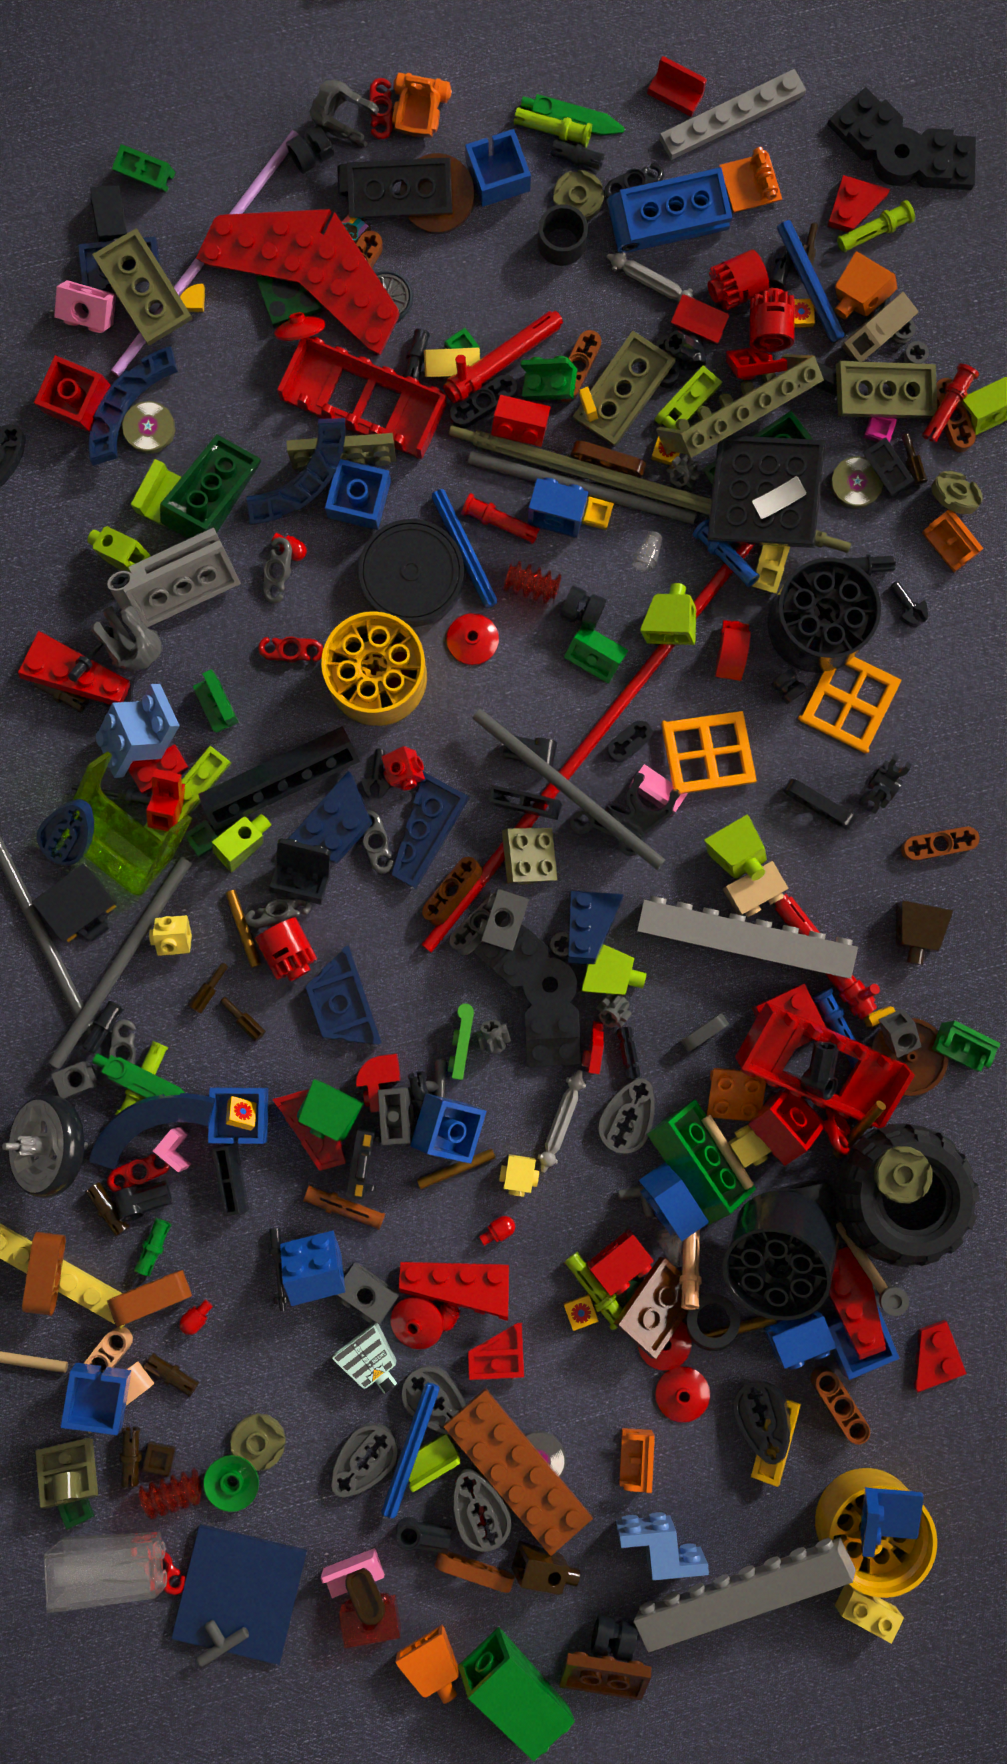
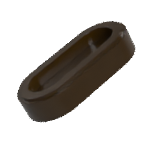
(365, 1596)

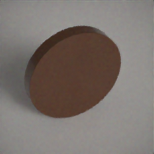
(462, 199)
(924, 1062)

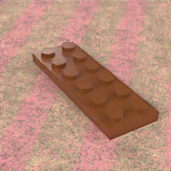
(518, 1471)

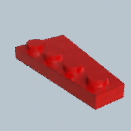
(50, 663)
(464, 1285)
(856, 1305)

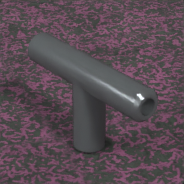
(438, 1085)
(634, 1192)
(221, 1644)

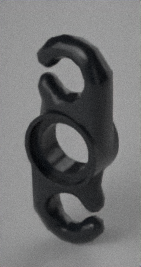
(621, 181)

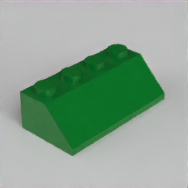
(699, 1162)

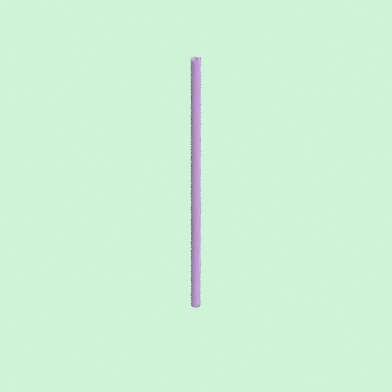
(196, 265)

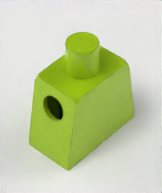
(117, 548)
(671, 618)
(233, 849)
(738, 849)
(612, 973)

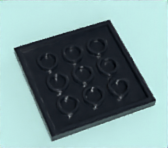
(751, 468)

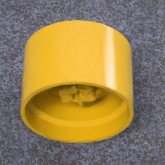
(369, 709)
(885, 1574)

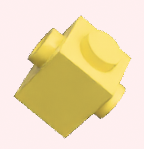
(749, 1147)
(519, 1175)

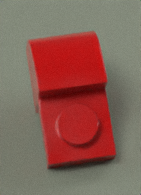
(732, 650)
(166, 800)
(377, 1071)

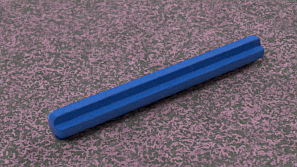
(810, 281)
(468, 555)
(410, 1450)

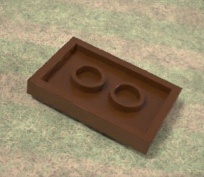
(654, 1309)
(605, 1676)

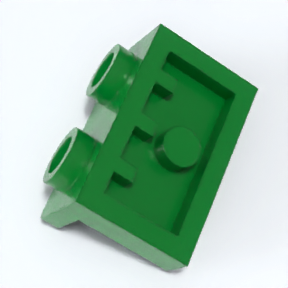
(548, 378)
(215, 702)

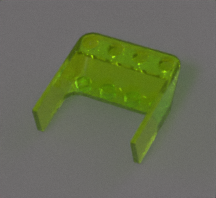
(120, 842)

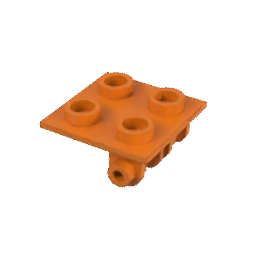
(751, 181)
(735, 1095)

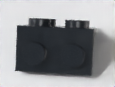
(301, 871)

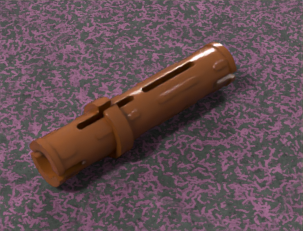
(313, 1197)

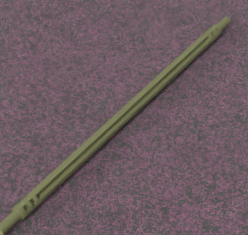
(607, 476)

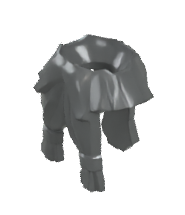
(329, 98)
(127, 653)

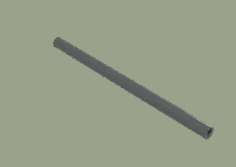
(594, 491)
(569, 789)
(41, 935)
(119, 963)

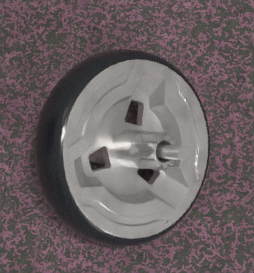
(28, 1139)

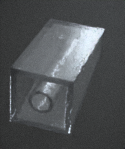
(104, 1570)

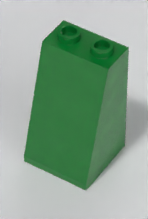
(515, 1695)

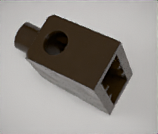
(920, 929)
(542, 1572)

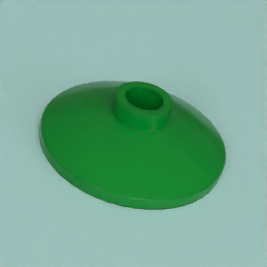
(225, 1494)

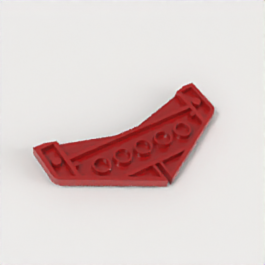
(295, 250)

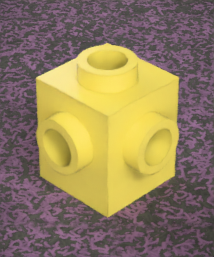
(171, 935)

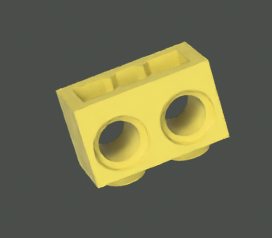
(869, 1613)

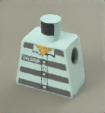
(368, 1359)

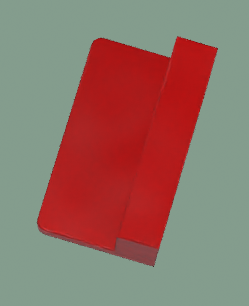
(677, 86)
(699, 319)

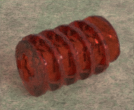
(532, 582)
(171, 1496)

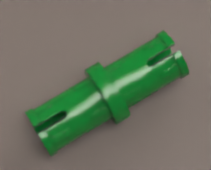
(152, 1247)

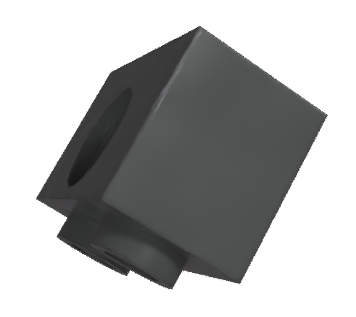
(515, 908)
(396, 1116)
(383, 1294)

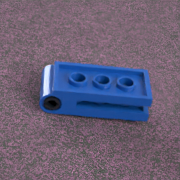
(637, 231)

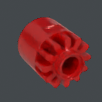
(737, 279)
(772, 320)
(286, 950)

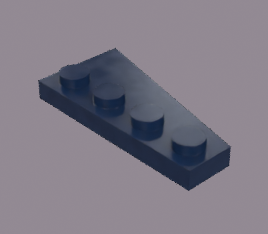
(430, 822)

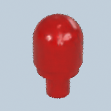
(298, 548)
(498, 1230)
(450, 1316)
(195, 1318)

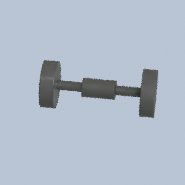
(892, 1300)

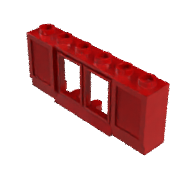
(316, 372)
(872, 1079)

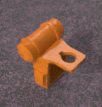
(418, 104)

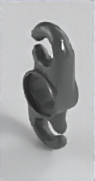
(284, 560)
(375, 854)
(269, 919)
(117, 1041)

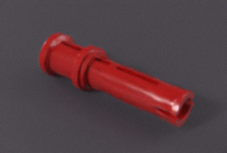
(955, 392)
(488, 514)

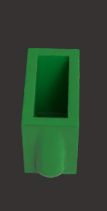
(328, 1111)

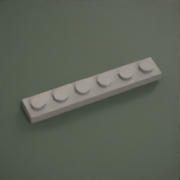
(732, 114)

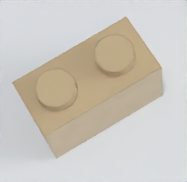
(747, 894)

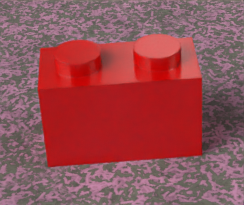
(520, 420)

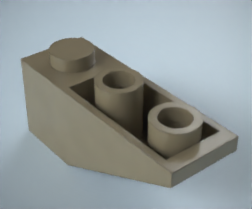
(879, 328)

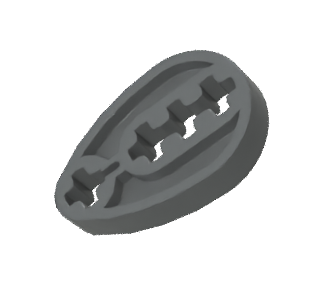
(639, 1127)
(452, 1401)
(379, 1465)
(467, 1520)

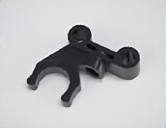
(638, 821)

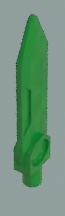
(601, 122)
(134, 1077)

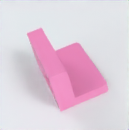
(657, 789)
(167, 1148)
(336, 1574)

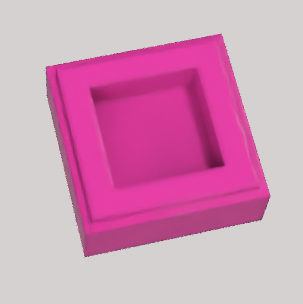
(879, 428)

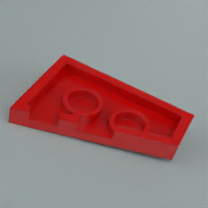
(323, 1152)

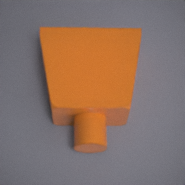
(863, 286)
(430, 1665)

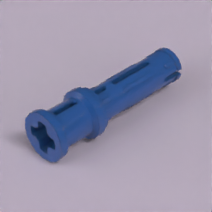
(727, 555)
(833, 1015)

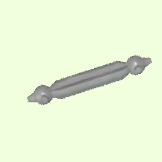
(647, 277)
(561, 1121)

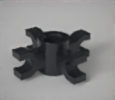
(885, 783)

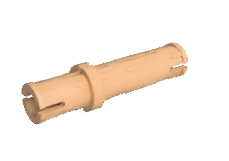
(690, 1272)

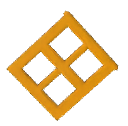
(850, 701)
(709, 752)

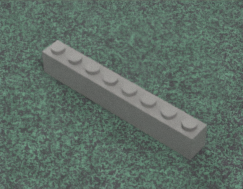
(747, 938)
(745, 1594)

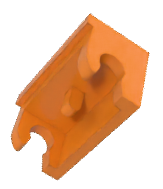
(952, 540)
(637, 1460)

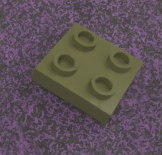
(529, 855)
(66, 1473)

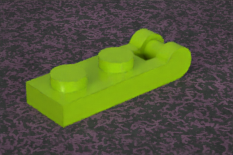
(690, 398)

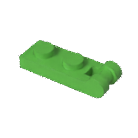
(461, 1040)

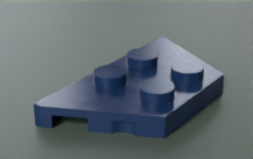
(336, 820)
(342, 1002)

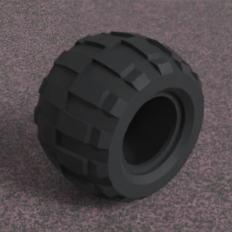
(861, 1204)

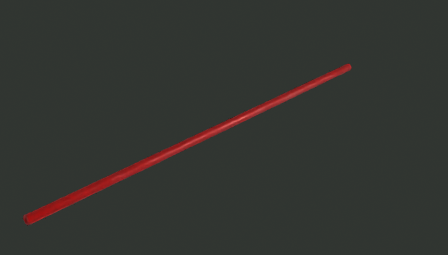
(585, 748)

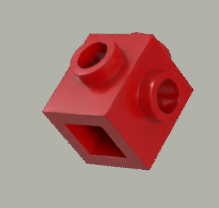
(403, 768)

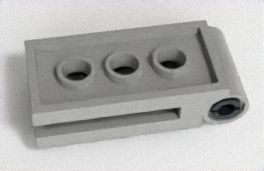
(175, 578)

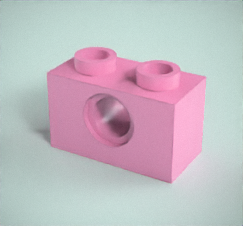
(99, 303)

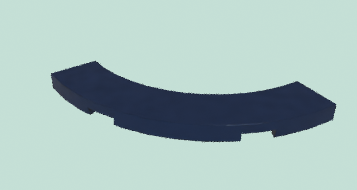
(119, 398)
(308, 482)
(144, 1115)

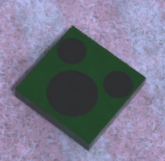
(286, 298)

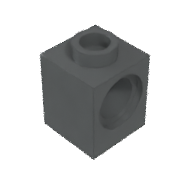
(900, 1033)
(64, 1083)

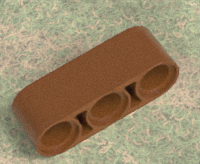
(44, 1273)
(149, 1298)
(843, 1418)

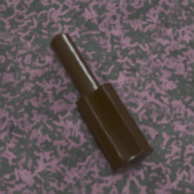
(809, 247)
(914, 462)
(207, 991)
(244, 1021)

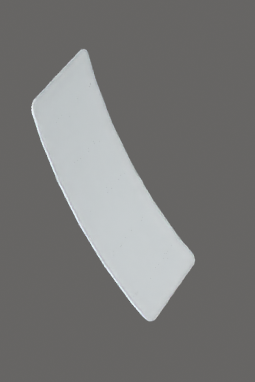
(779, 497)

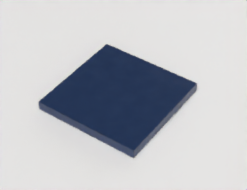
(240, 1585)

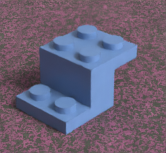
(137, 730)
(661, 1544)

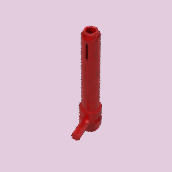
(472, 377)
(850, 990)

